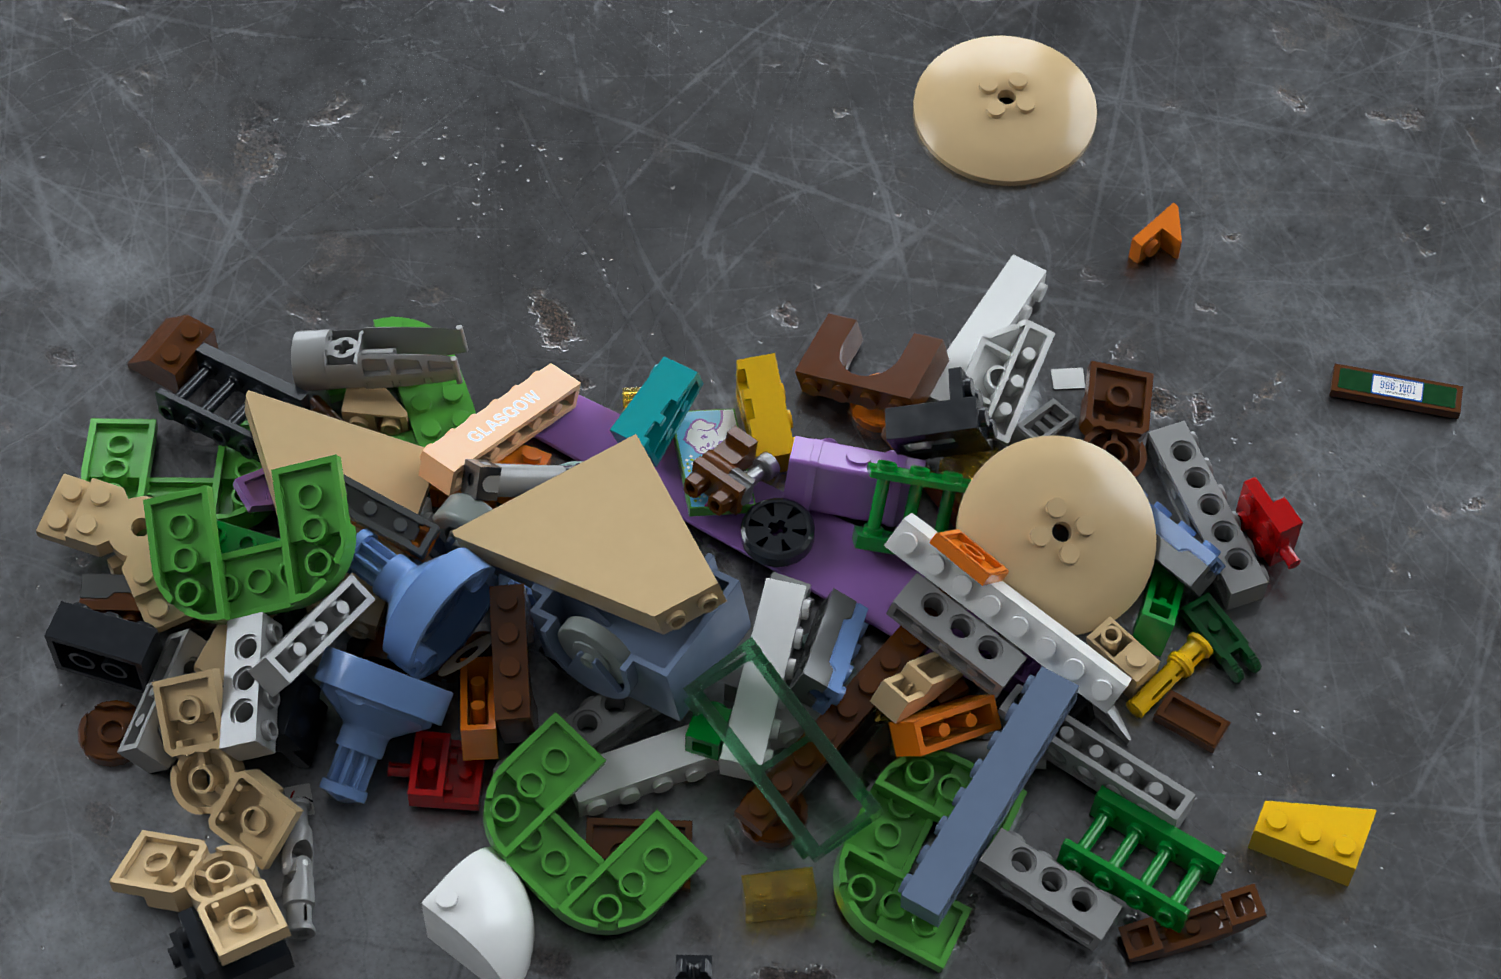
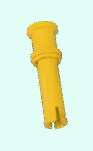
(1179, 665)

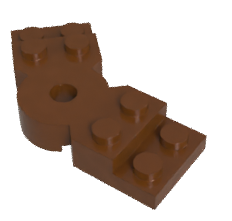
(1117, 413)

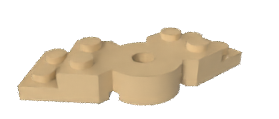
(103, 520)
(243, 803)
(221, 886)

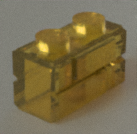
(778, 894)

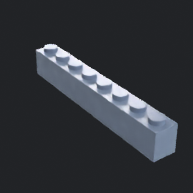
(988, 797)

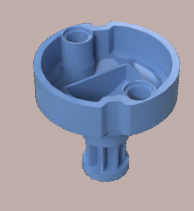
(429, 605)
(373, 708)

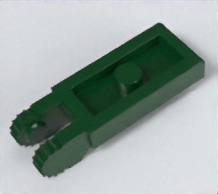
(1226, 640)

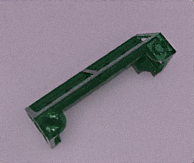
(700, 704)

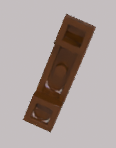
(1204, 925)

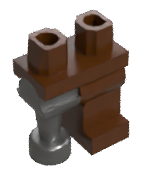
(722, 473)

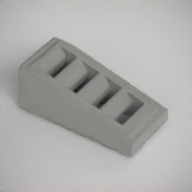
(1023, 428)

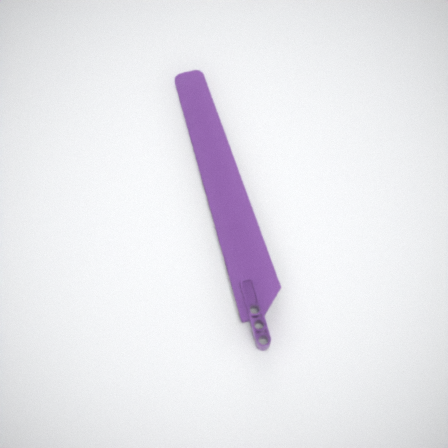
(832, 562)

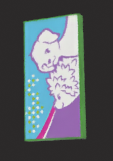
(696, 435)

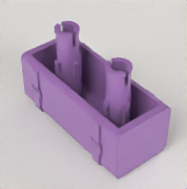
(836, 479)

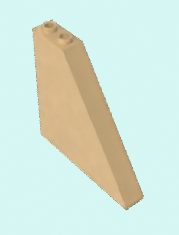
(385, 464)
(604, 539)

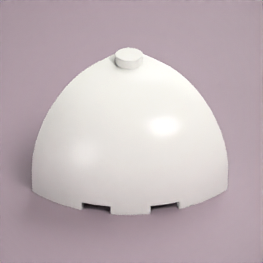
(483, 917)

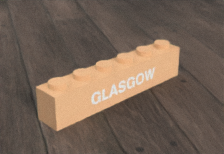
(500, 427)

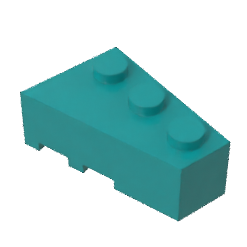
(659, 407)

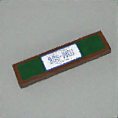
(1396, 391)

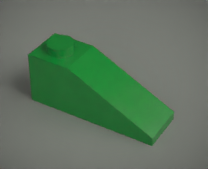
(1158, 610)

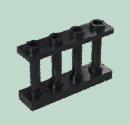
(236, 377)

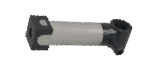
(493, 480)

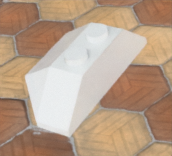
(1006, 370)

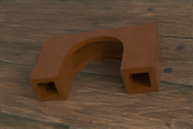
(908, 382)
(510, 634)

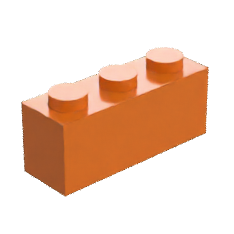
(477, 710)
(945, 725)

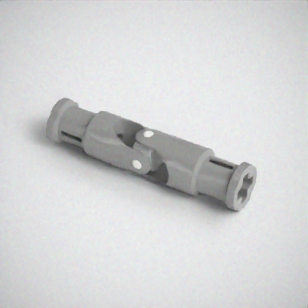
(297, 876)

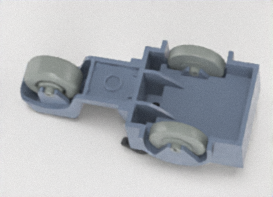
(607, 650)

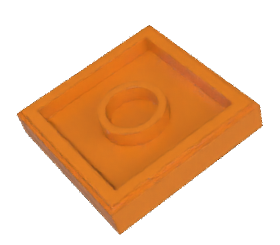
(969, 556)

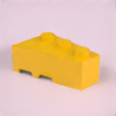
(763, 406)
(1313, 837)

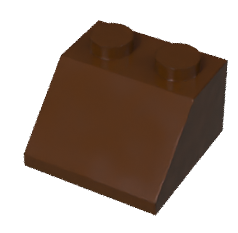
(170, 351)

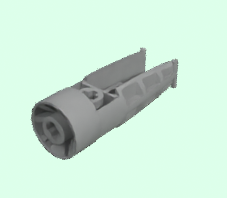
(376, 357)

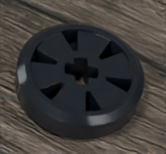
(786, 547)

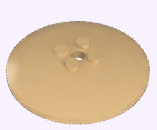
(999, 142)
(1088, 491)

